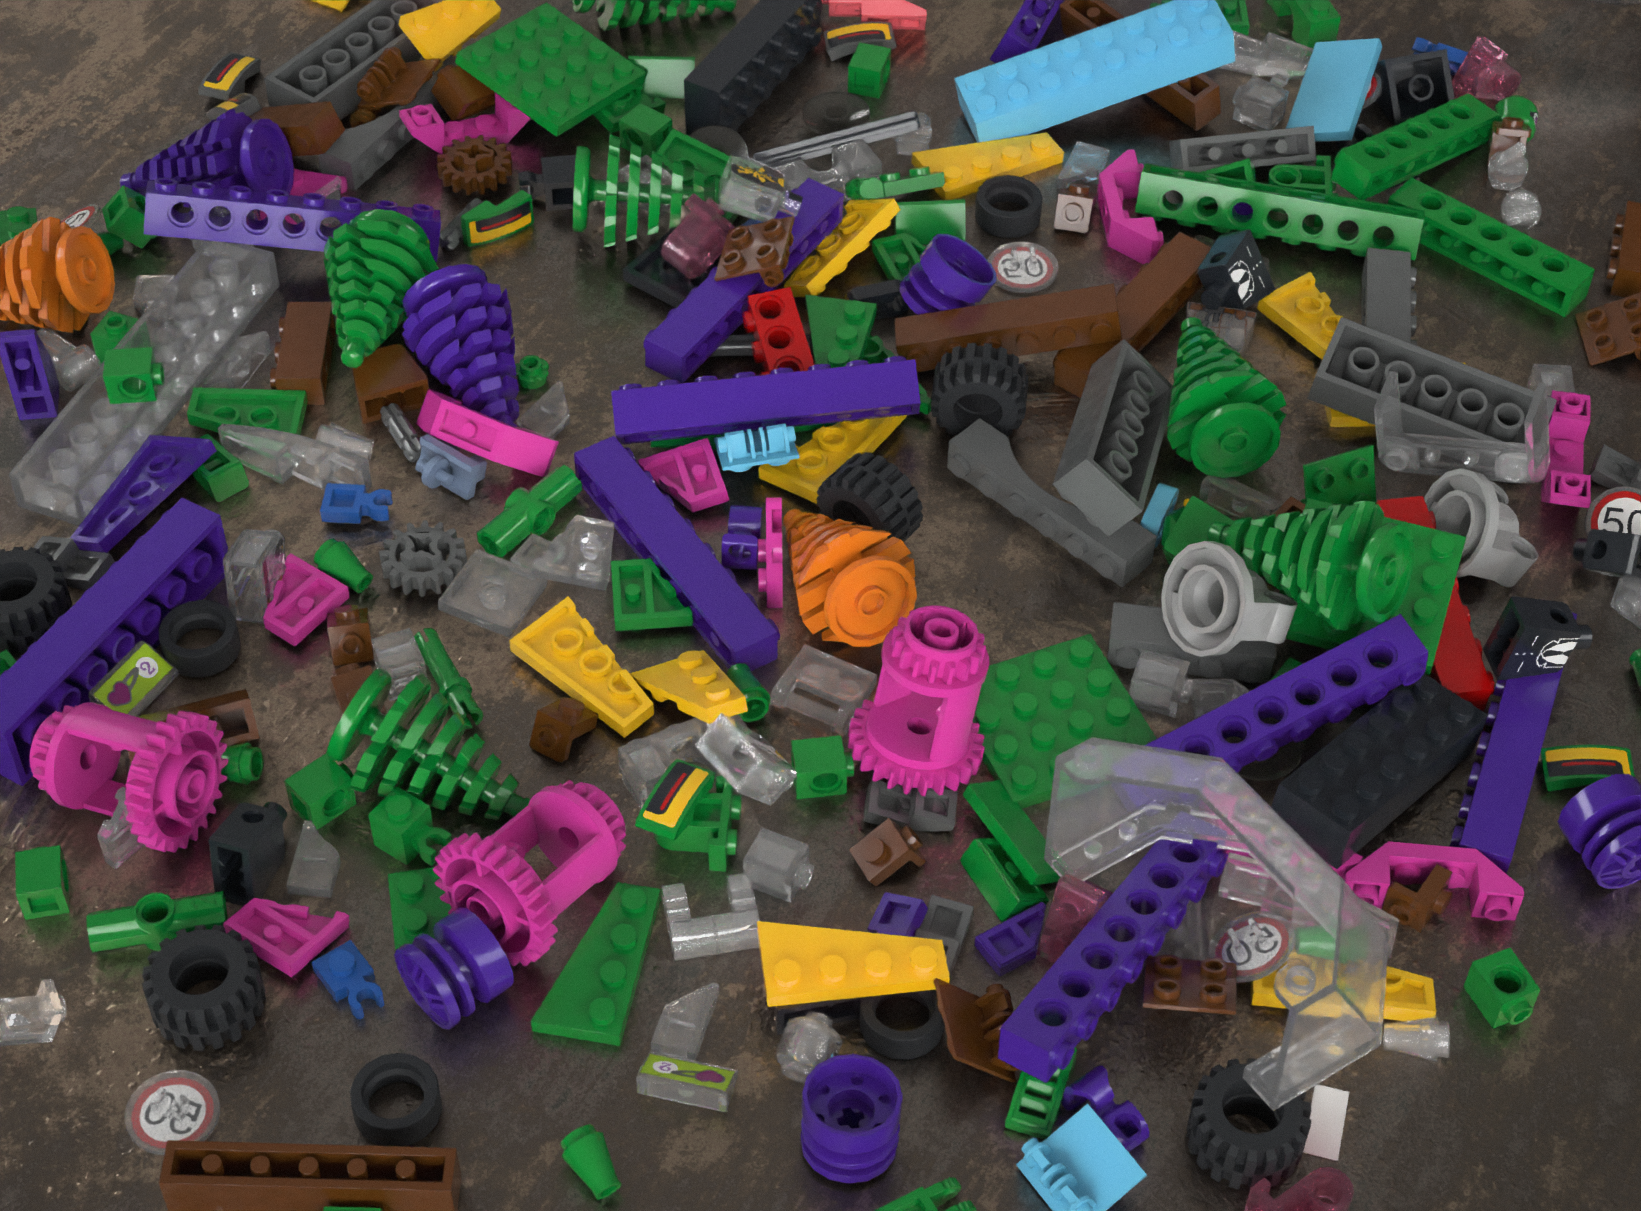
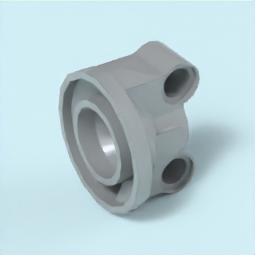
(1478, 509)
(1217, 602)

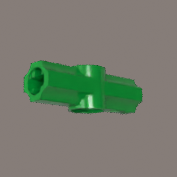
(529, 511)
(153, 920)

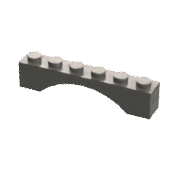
(368, 146)
(987, 462)

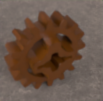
(474, 165)

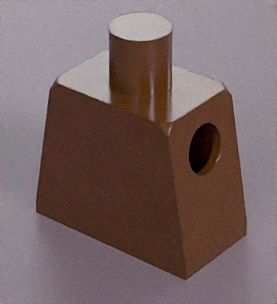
(389, 378)

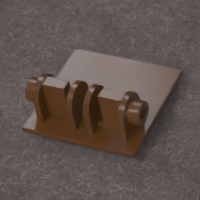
(393, 81)
(757, 249)
(1612, 329)
(1190, 984)
(975, 1026)

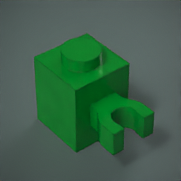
(405, 828)

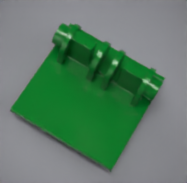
(1342, 478)

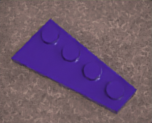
(140, 487)

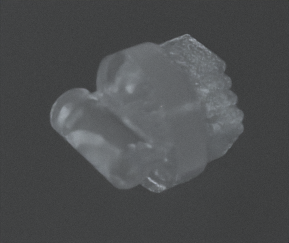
(915, 140)
(1508, 167)
(1520, 209)

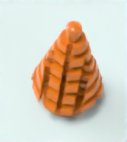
(55, 276)
(848, 578)

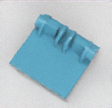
(743, 450)
(1080, 1165)

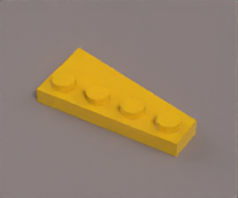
(972, 164)
(848, 238)
(839, 964)

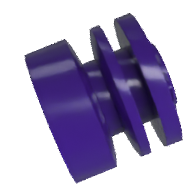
(947, 277)
(1606, 829)
(454, 968)
(850, 1118)

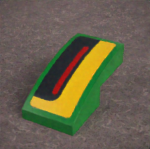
(491, 222)
(1583, 764)
(674, 799)

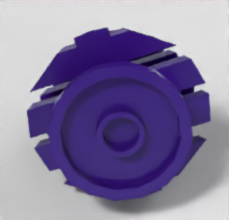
(224, 154)
(464, 337)

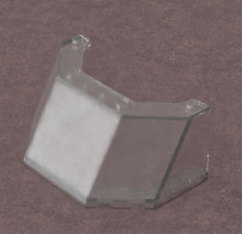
(1126, 796)

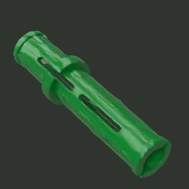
(452, 686)

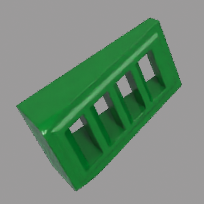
(221, 473)
(1034, 1125)

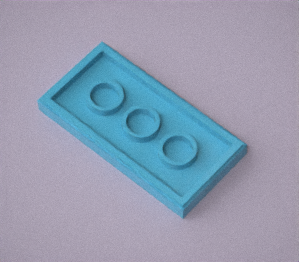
(1335, 88)

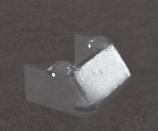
(1439, 454)

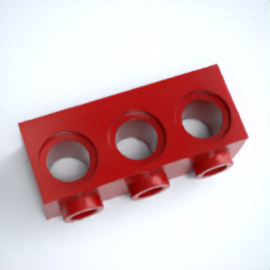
(782, 331)

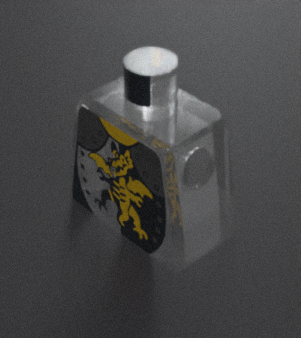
(755, 190)

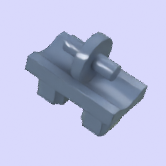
(446, 466)

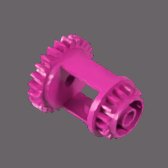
(924, 704)
(168, 781)
(575, 830)

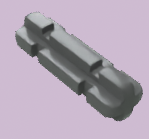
(452, 234)
(401, 431)

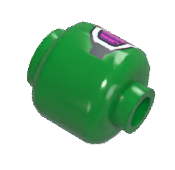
(1518, 107)

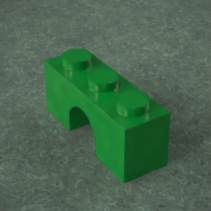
(1312, 19)

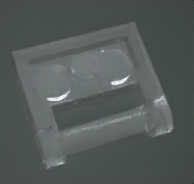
(828, 679)

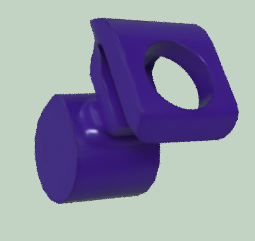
(743, 536)
(1121, 1119)

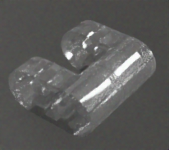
(716, 932)

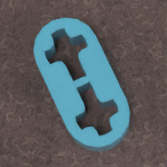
(1159, 507)

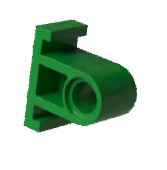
(1306, 178)
(711, 827)

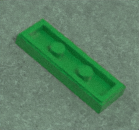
(1012, 830)

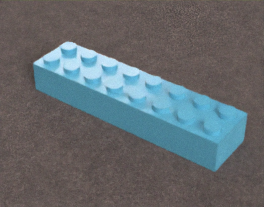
(1095, 69)

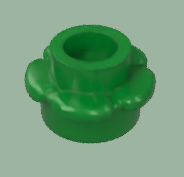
(532, 372)

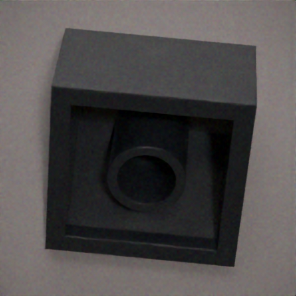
(1414, 84)

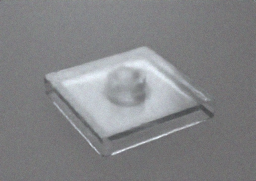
(492, 593)

